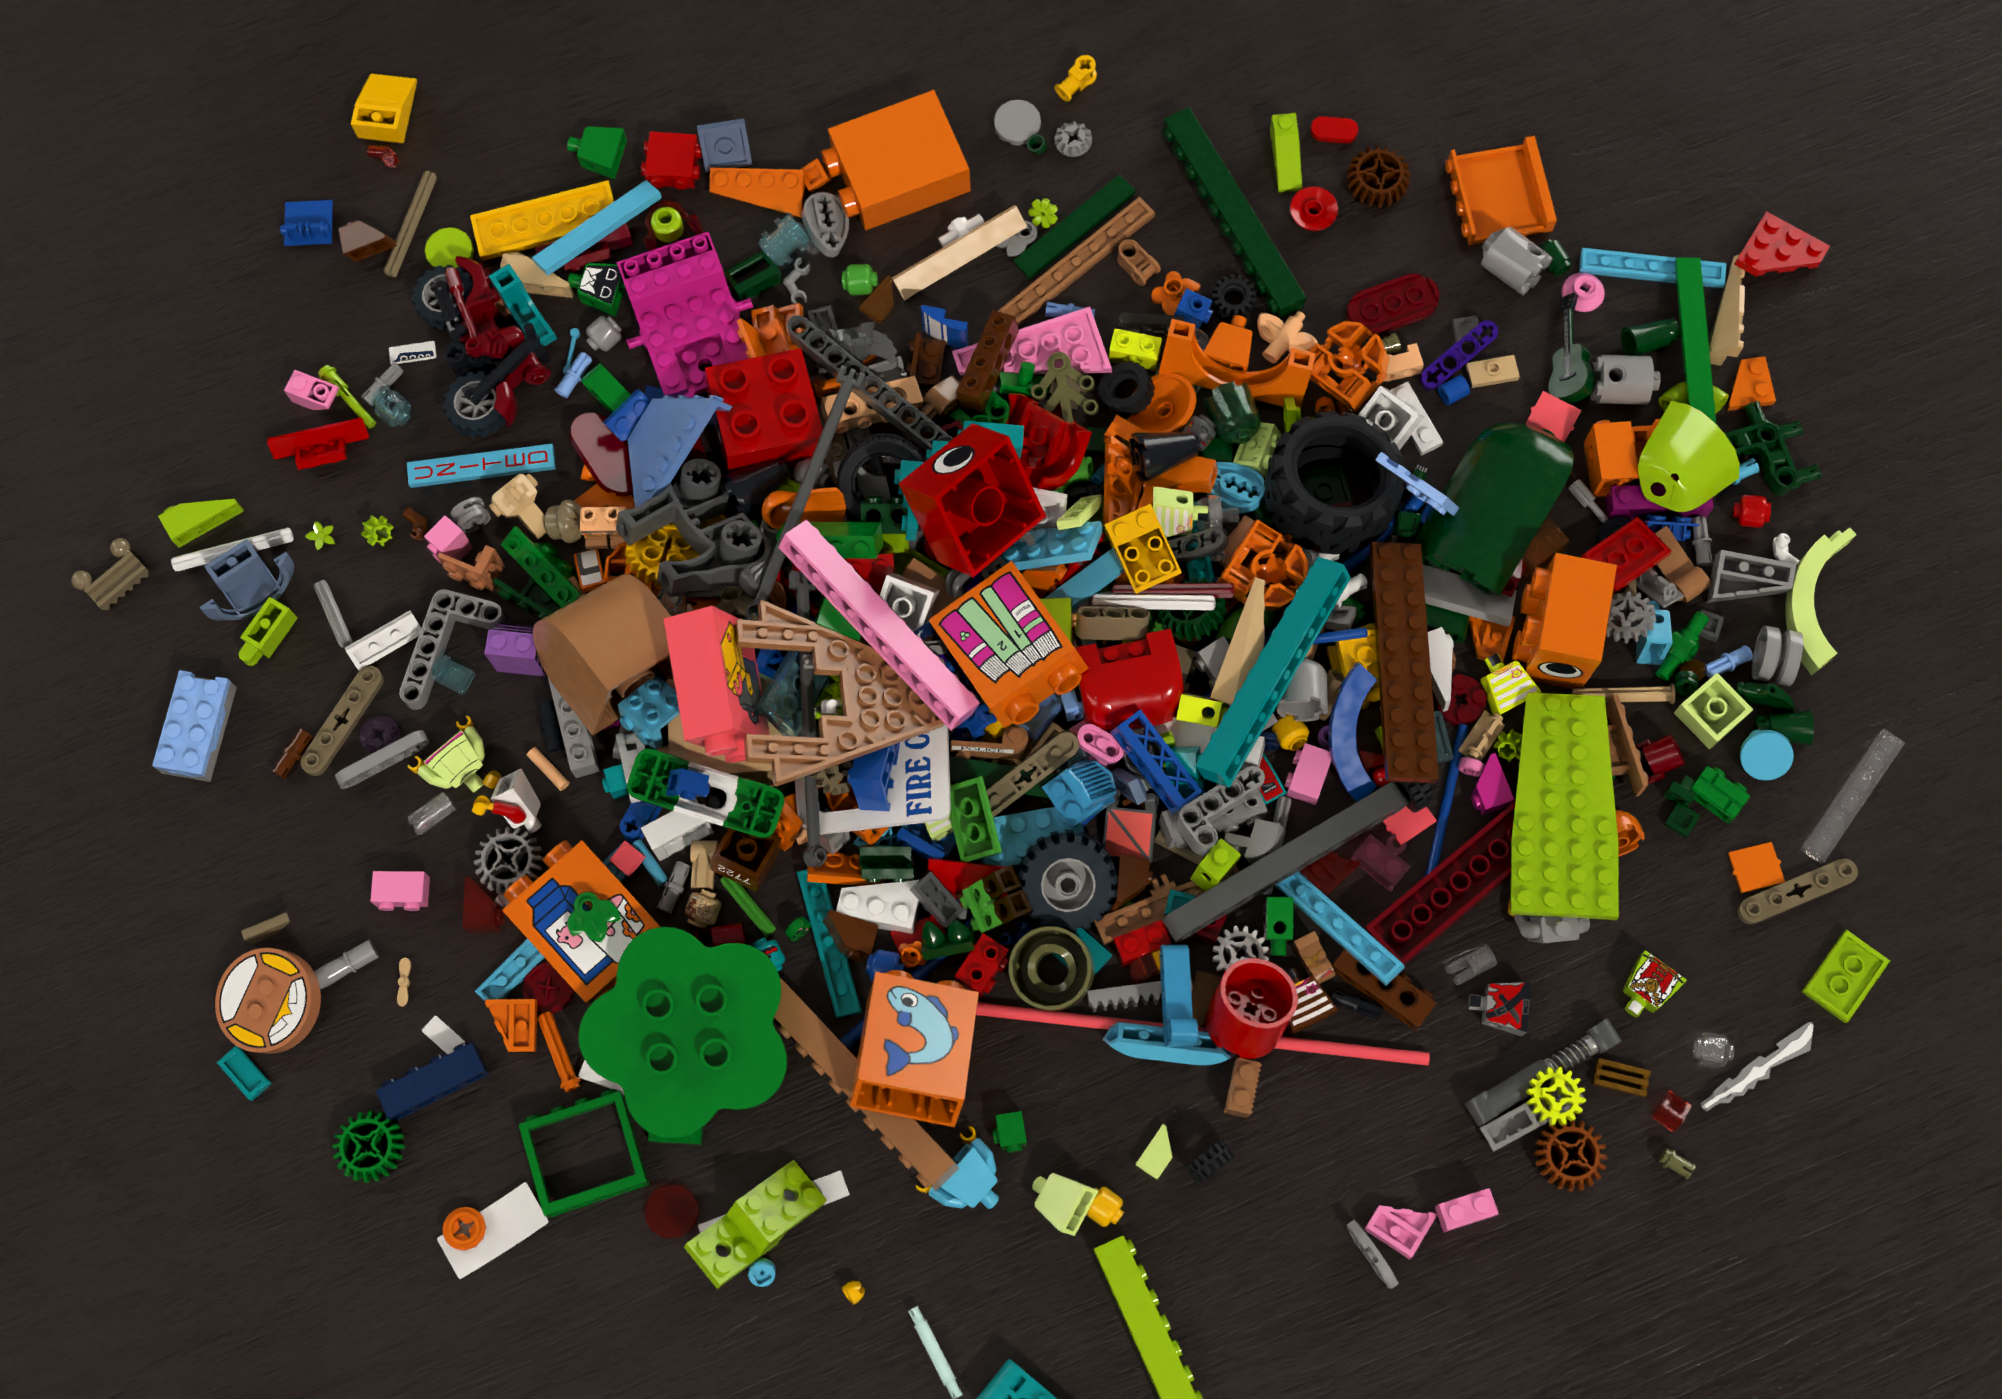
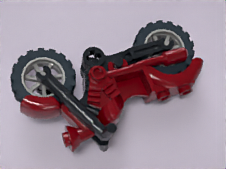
(489, 352)

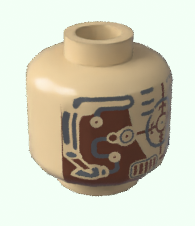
(702, 908)

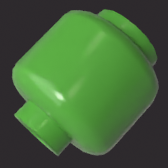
(859, 279)

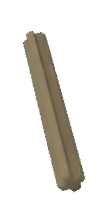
(410, 224)

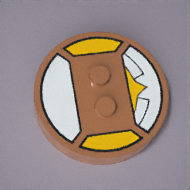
(267, 1000)

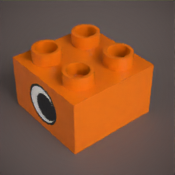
(1565, 620)

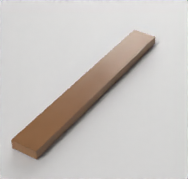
(1078, 261)

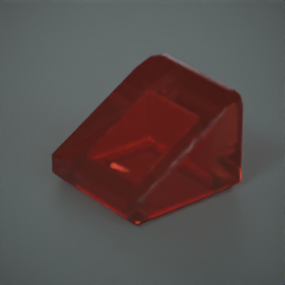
(1371, 761)
(1672, 1111)

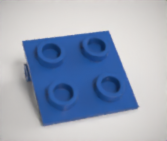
(307, 223)
(1677, 524)

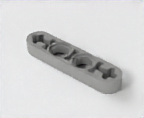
(382, 759)

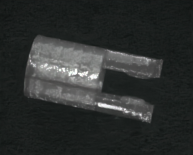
(431, 813)
(1476, 963)

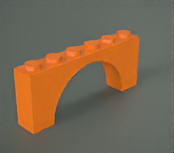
(1186, 358)
(1193, 476)

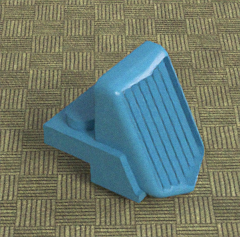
(1081, 791)

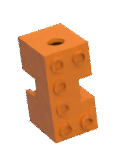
(1614, 454)

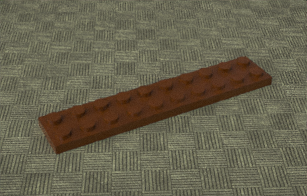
(1403, 663)

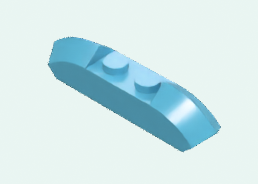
(1148, 1043)

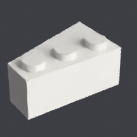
(885, 904)

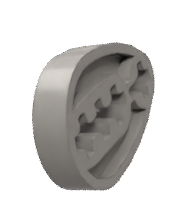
(818, 230)

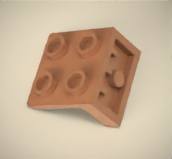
(487, 568)

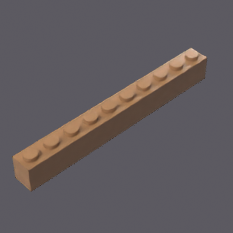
(840, 1064)

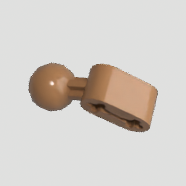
(940, 400)

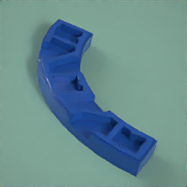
(1343, 732)

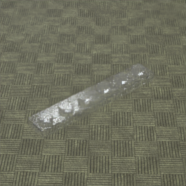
(1852, 796)

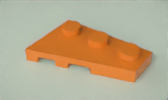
(839, 870)

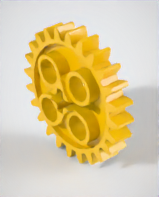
(649, 551)

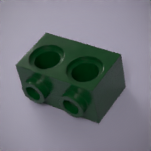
(885, 507)

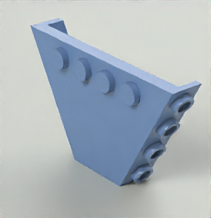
(665, 439)

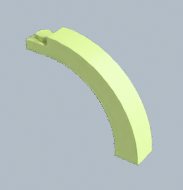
(1799, 602)

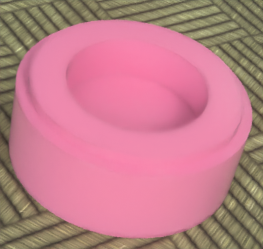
(1471, 766)

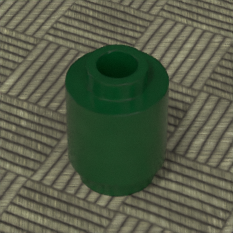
(1560, 261)

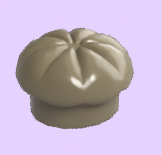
(564, 521)

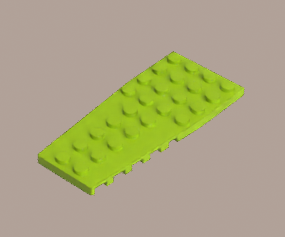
(1565, 812)

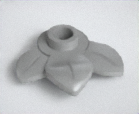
(1017, 243)

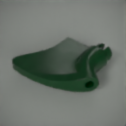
(1767, 695)

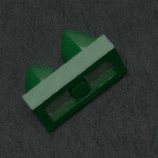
(939, 944)

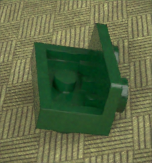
(885, 862)

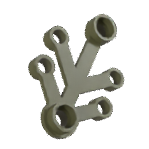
(1063, 392)

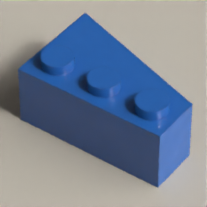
(871, 778)

